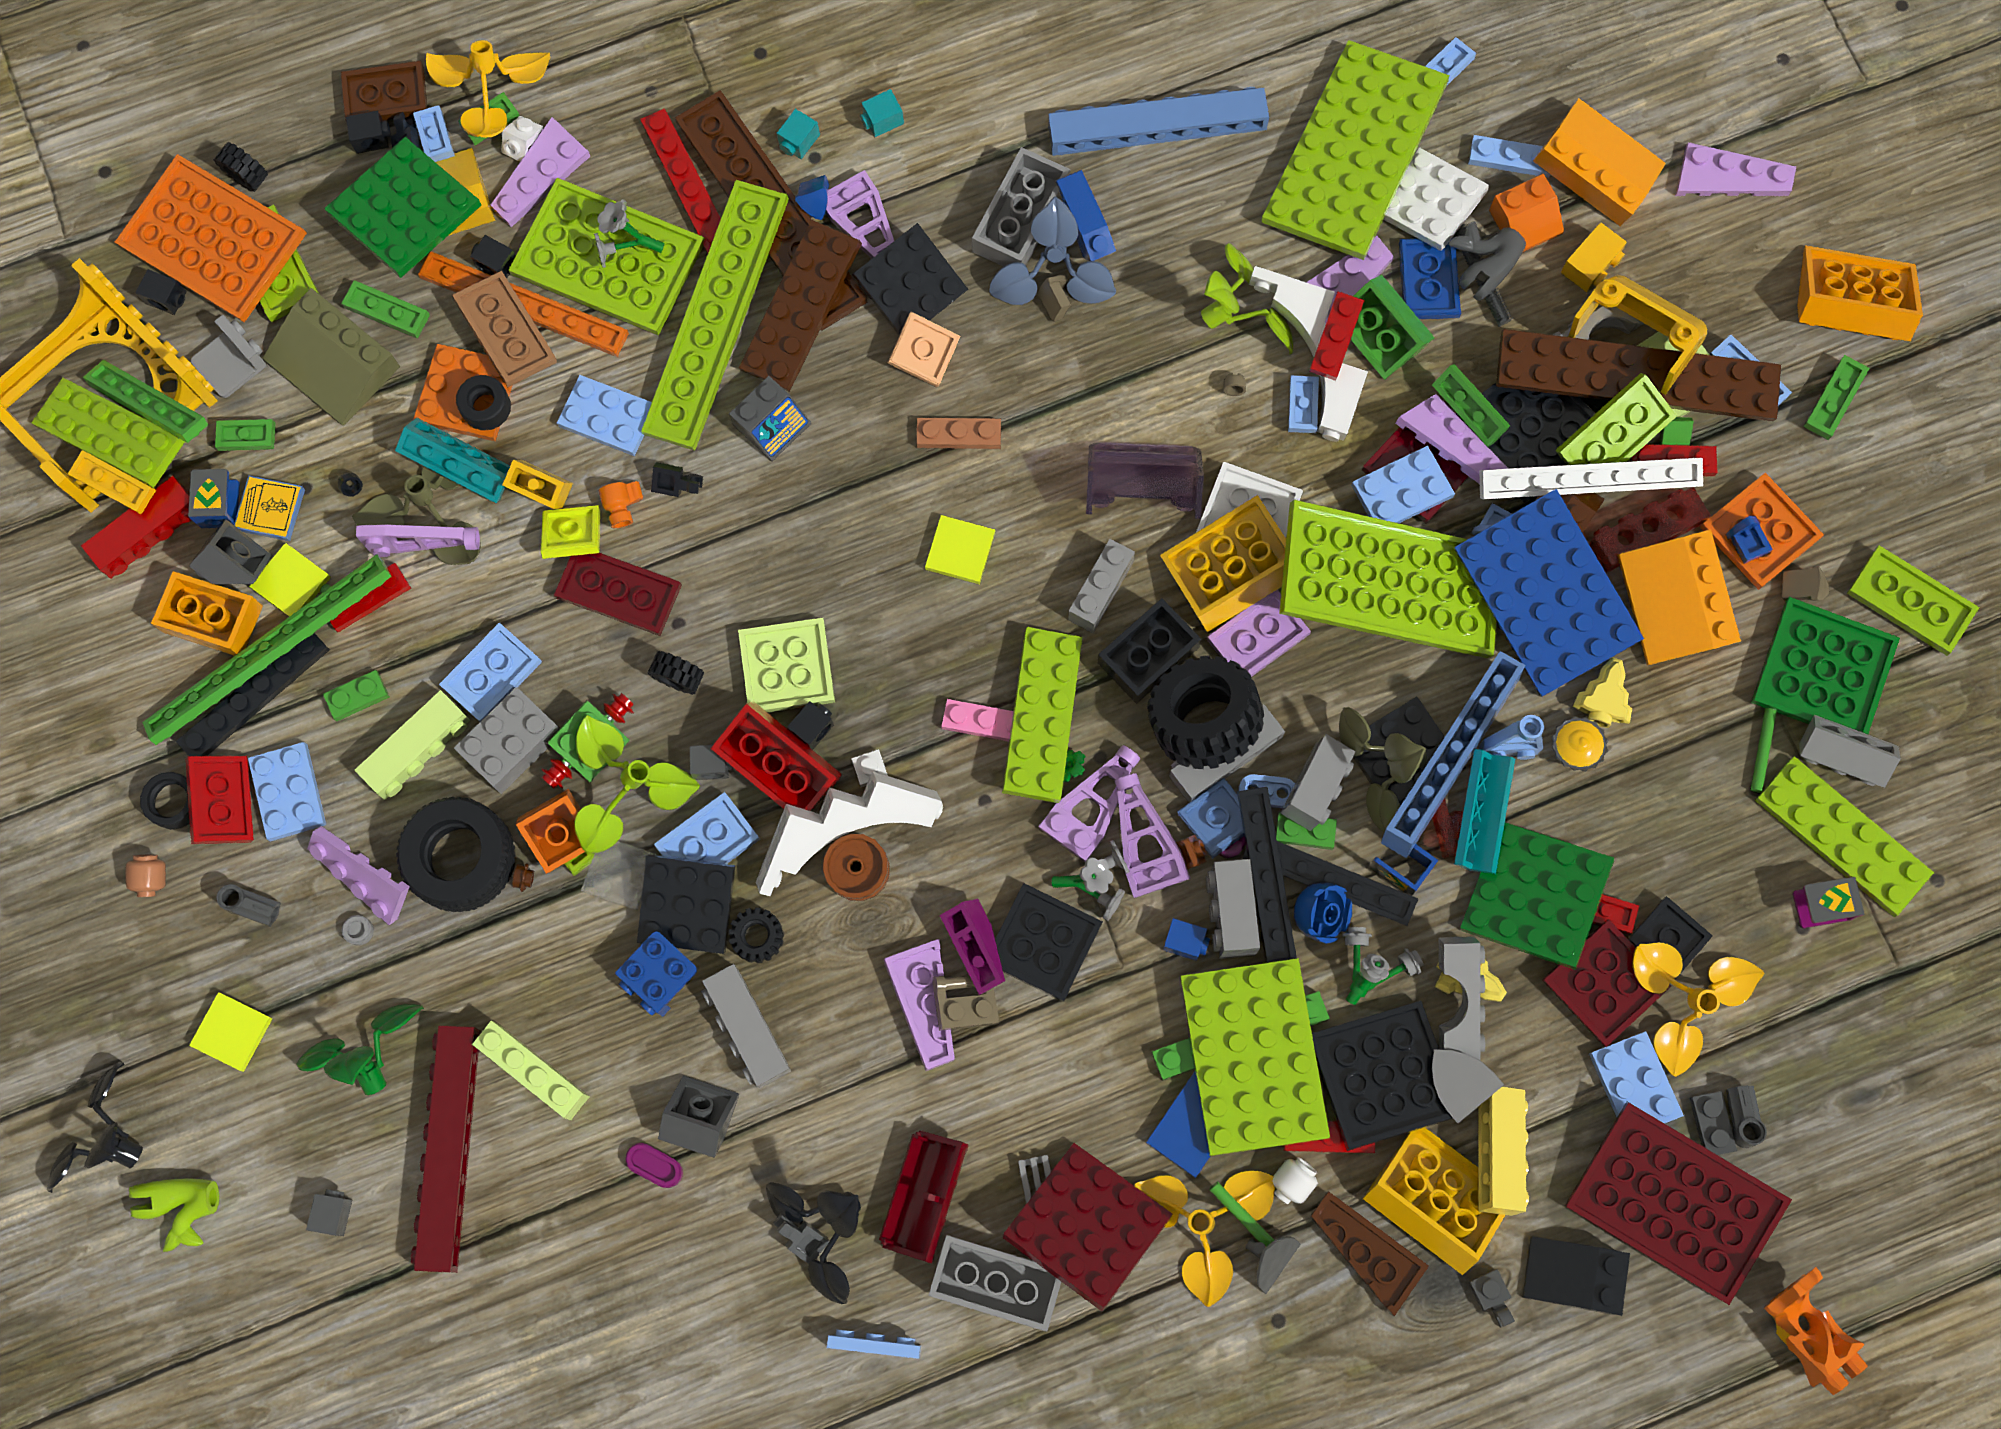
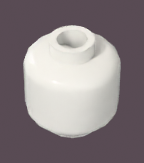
(1294, 1181)

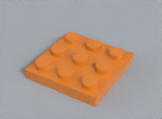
(447, 372)
(1781, 521)

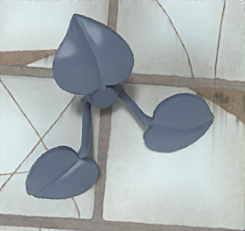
(1055, 230)

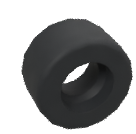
(475, 388)

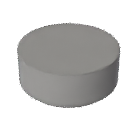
(357, 930)

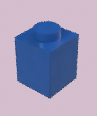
(1186, 940)

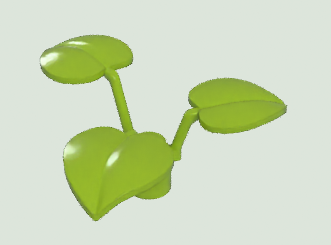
(1226, 303)
(668, 784)

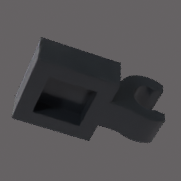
(406, 129)
(670, 480)

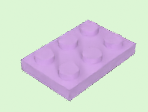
(1258, 635)

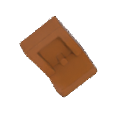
(1192, 851)

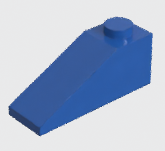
(1093, 233)

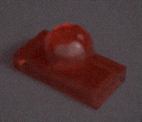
(1447, 829)

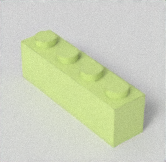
(412, 745)
(530, 1070)

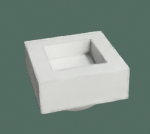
(866, 764)

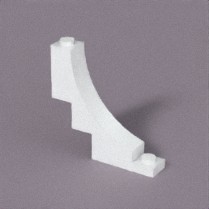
(1307, 310)
(806, 832)

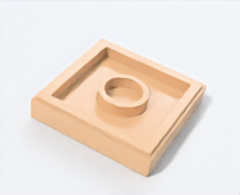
(923, 349)

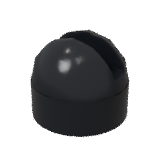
(344, 486)

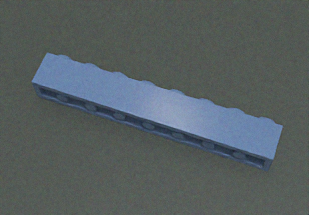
(1158, 121)
(1452, 754)

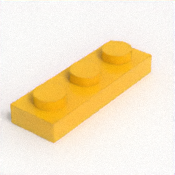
(111, 482)

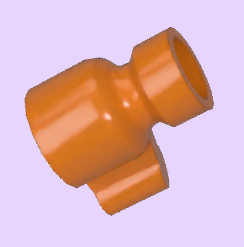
(616, 498)

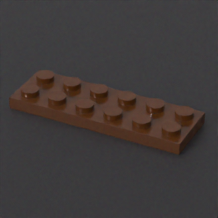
(800, 305)

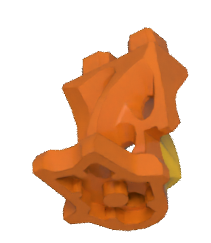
(1824, 1345)

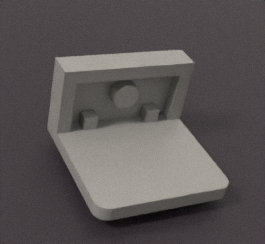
(229, 359)

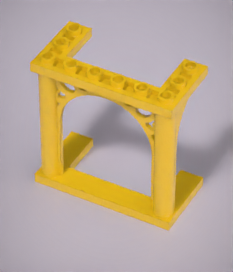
(94, 308)

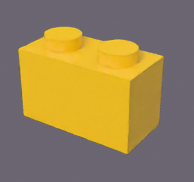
(1594, 257)
(537, 484)

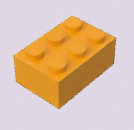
(206, 614)

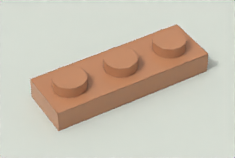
(959, 433)

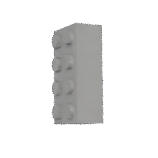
(1006, 226)
(995, 1283)

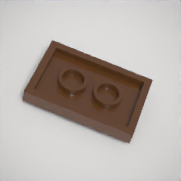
(385, 90)

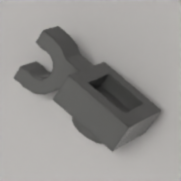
(803, 1241)
(1492, 1293)

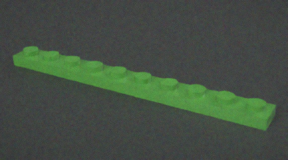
(266, 650)

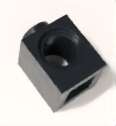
(368, 132)
(492, 256)
(161, 292)
(811, 724)

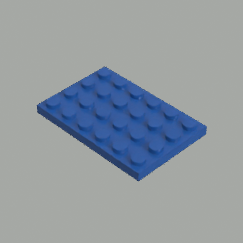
(1548, 593)

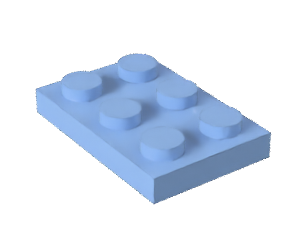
(605, 415)
(1403, 487)
(490, 672)
(287, 791)
(710, 835)
(1635, 1075)

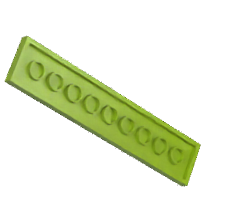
(715, 315)

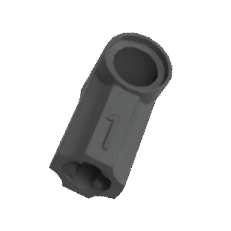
(249, 905)
(1743, 1113)

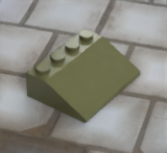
(329, 357)

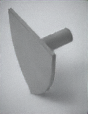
(1462, 1082)

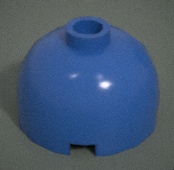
(1323, 911)

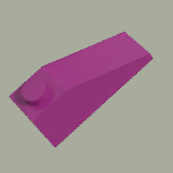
(975, 943)

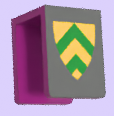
(1828, 902)

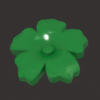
(1073, 764)

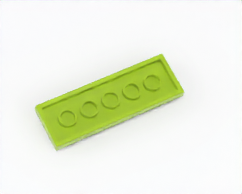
(108, 432)
(1042, 715)
(1844, 836)

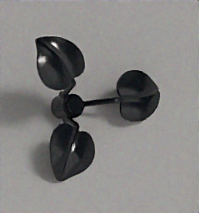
(108, 1145)
(840, 1212)

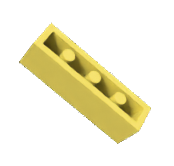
(1503, 1153)

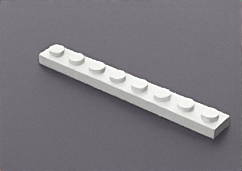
(1591, 478)

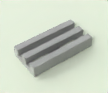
(1033, 1162)

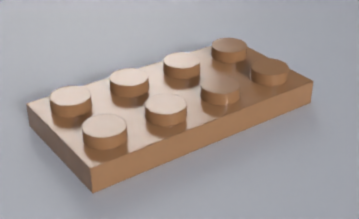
(504, 329)

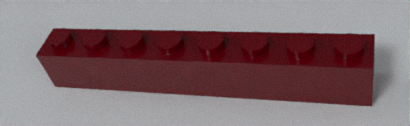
(446, 1150)

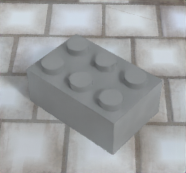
(507, 740)
(1233, 909)

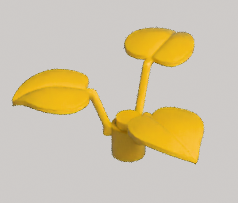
(452, 69)
(1732, 985)
(1209, 1273)

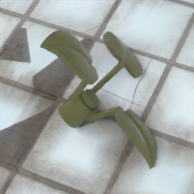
(389, 511)
(1402, 755)

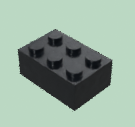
(1148, 650)

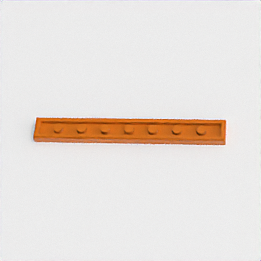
(541, 309)

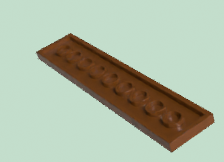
(735, 155)
(1605, 368)

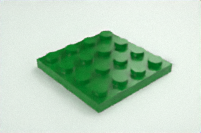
(403, 207)
(1825, 667)
(1539, 896)

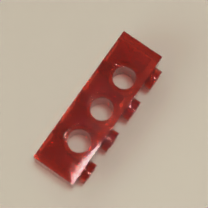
(1685, 504)

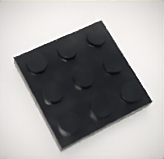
(910, 278)
(1414, 723)
(687, 902)
(1045, 941)

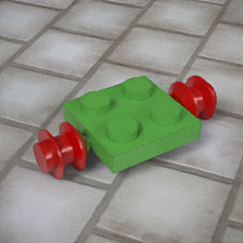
(565, 740)

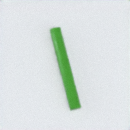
(1763, 750)
(1241, 1214)

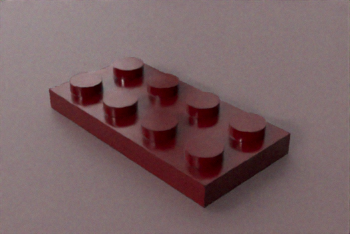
(618, 591)

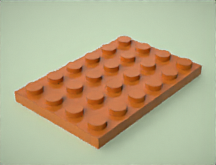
(211, 238)

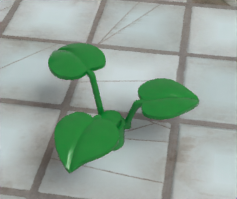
(358, 1062)

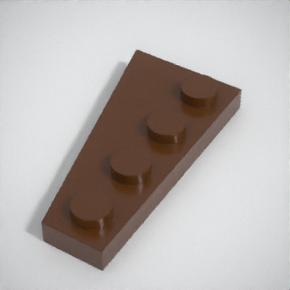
(1375, 1256)

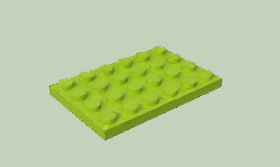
(637, 281)
(1254, 1057)

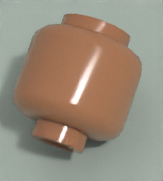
(145, 875)

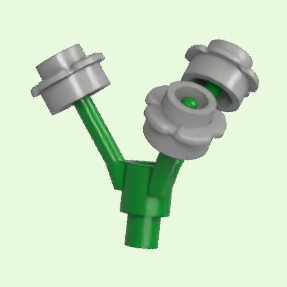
(1374, 967)

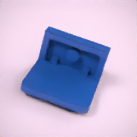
(656, 973)

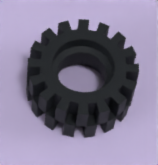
(240, 167)
(675, 672)
(761, 952)

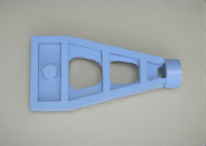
(1517, 739)

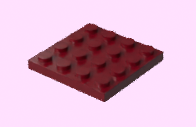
(1087, 1226)

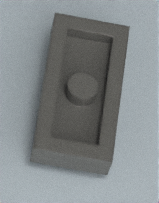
(1713, 1123)

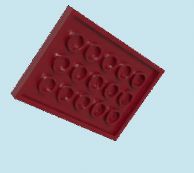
(1678, 1203)

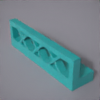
(453, 459)
(1484, 812)

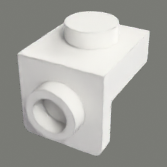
(519, 137)

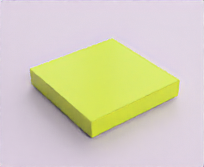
(570, 532)
(960, 549)
(290, 580)
(231, 1032)

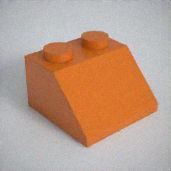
(1530, 210)
(551, 831)

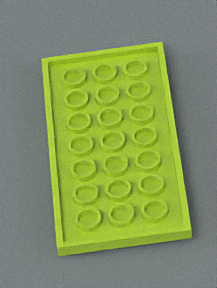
(1355, 149)
(1382, 580)

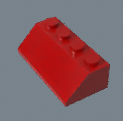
(775, 759)

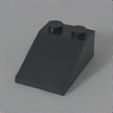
(1576, 1275)

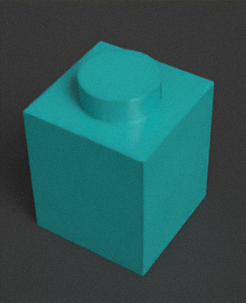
(882, 113)
(798, 134)

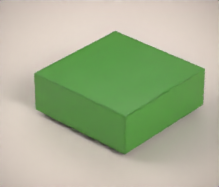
(1677, 432)

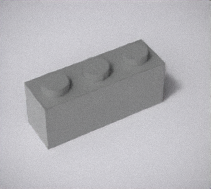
(1101, 586)
(1849, 751)
(1319, 783)

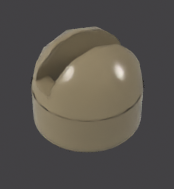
(1234, 384)

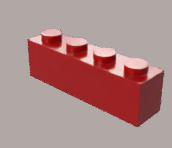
(135, 534)

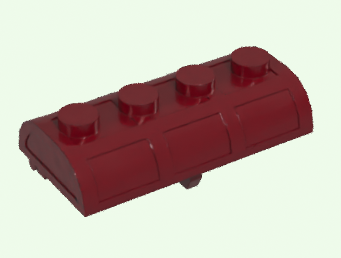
(923, 1195)

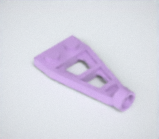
(850, 196)
(383, 538)
(1071, 832)
(1157, 873)

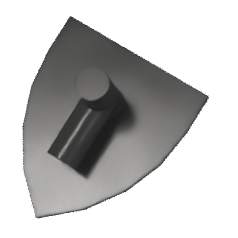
(1272, 1259)

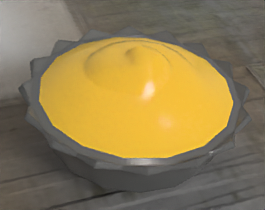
(1579, 743)

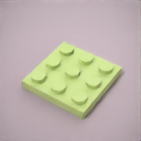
(787, 665)

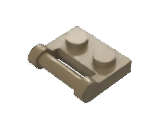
(963, 1011)

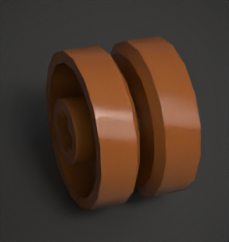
(842, 857)

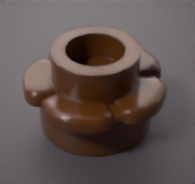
(523, 877)

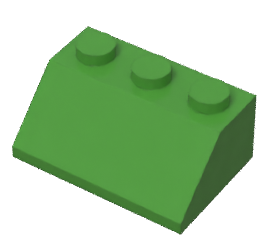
(1387, 328)

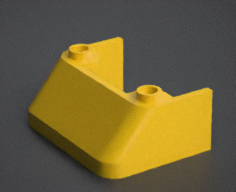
(1681, 327)

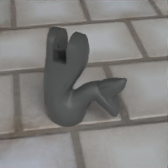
(1505, 245)

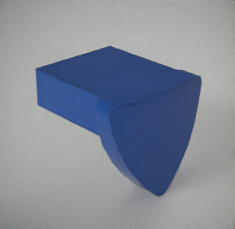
(814, 196)
(1749, 539)

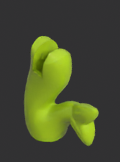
(197, 1195)

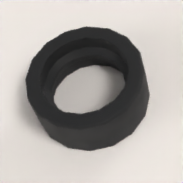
(149, 796)

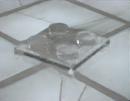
(617, 875)

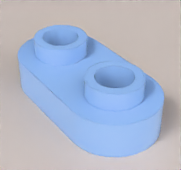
(1273, 784)

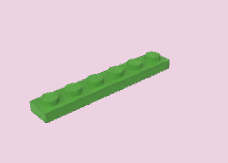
(146, 401)
(1179, 1057)

